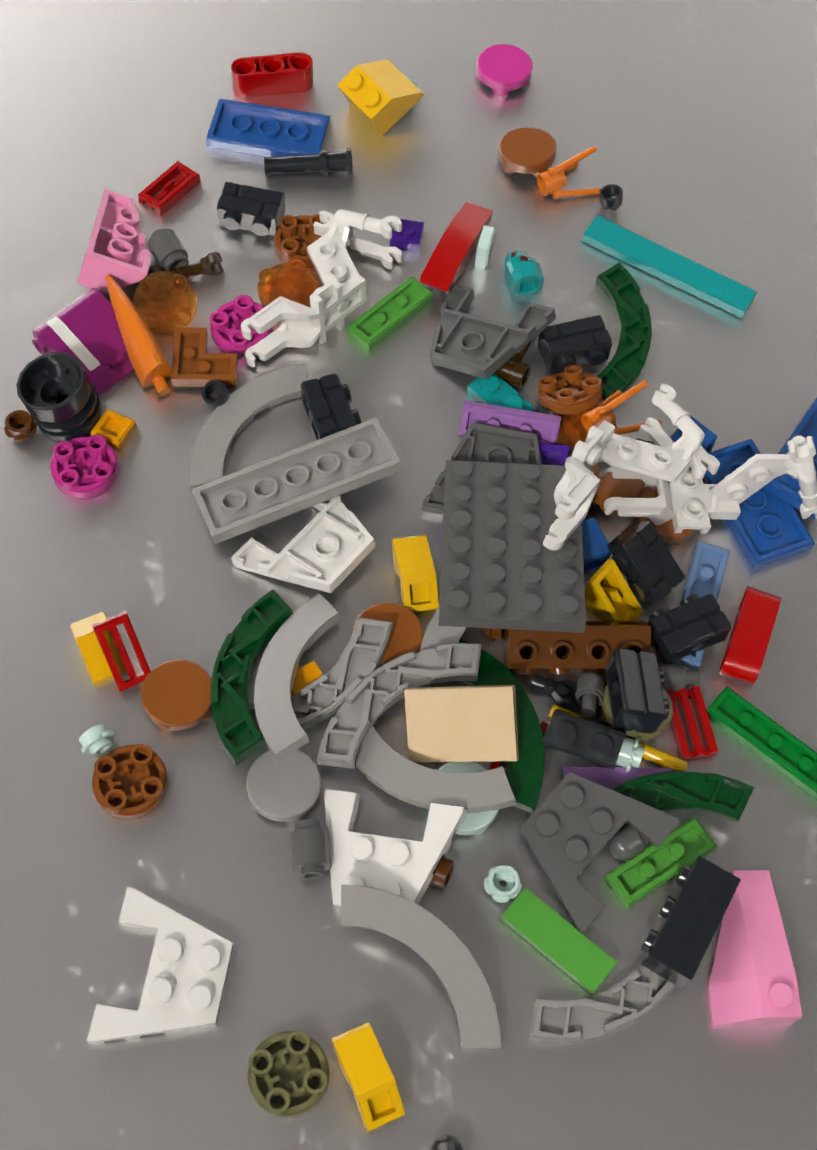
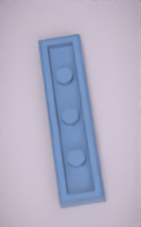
(704, 578)

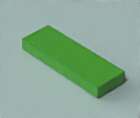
(390, 313)
(658, 866)
(558, 940)

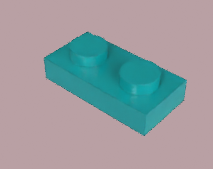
(497, 392)

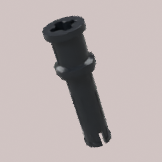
(322, 163)

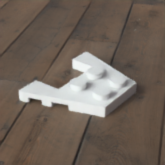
(318, 555)
(383, 861)
(182, 979)

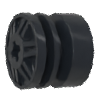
(59, 396)

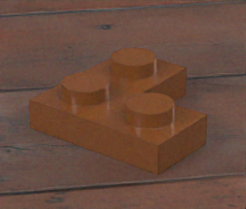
(195, 366)

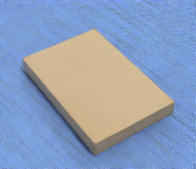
(462, 724)

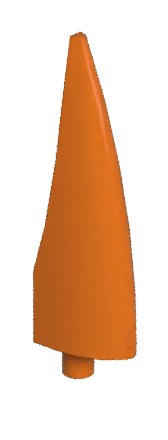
(139, 341)

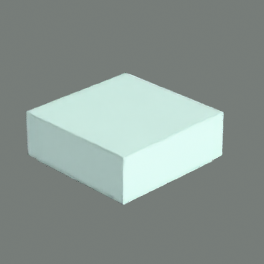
(484, 247)

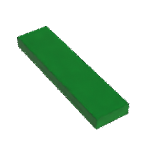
(766, 739)

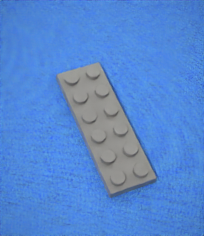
(296, 480)

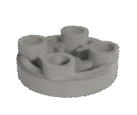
(283, 788)

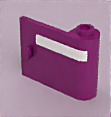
(90, 334)

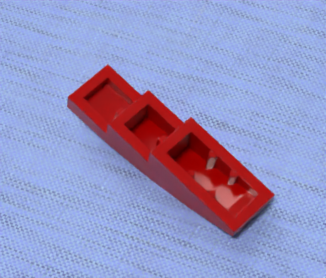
(455, 247)

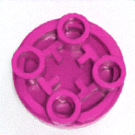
(504, 68)
(226, 325)
(84, 466)

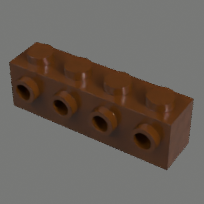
(570, 650)

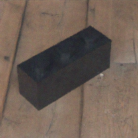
(689, 921)

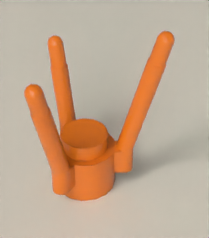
(553, 180)
(604, 411)

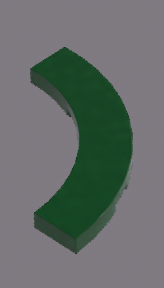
(634, 330)
(233, 671)
(528, 771)
(689, 792)

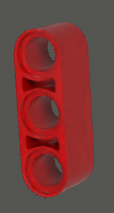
(272, 74)
(750, 635)

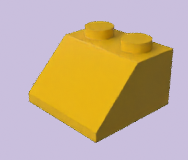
(379, 93)

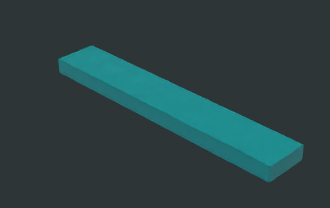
(669, 266)

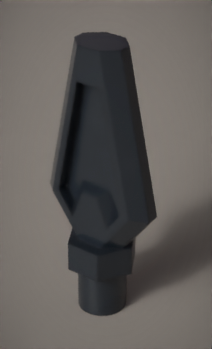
(560, 692)

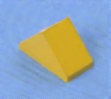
(610, 595)
(91, 649)

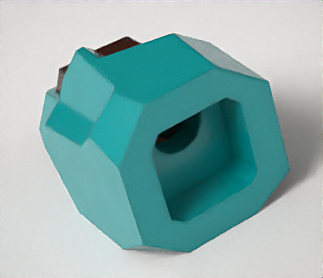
(523, 274)

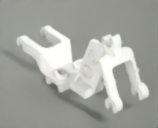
(342, 289)
(661, 461)
(694, 503)

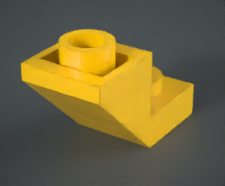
(416, 573)
(368, 1076)

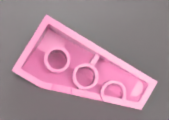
(115, 245)
(752, 963)

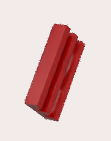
(172, 191)
(111, 624)
(703, 720)

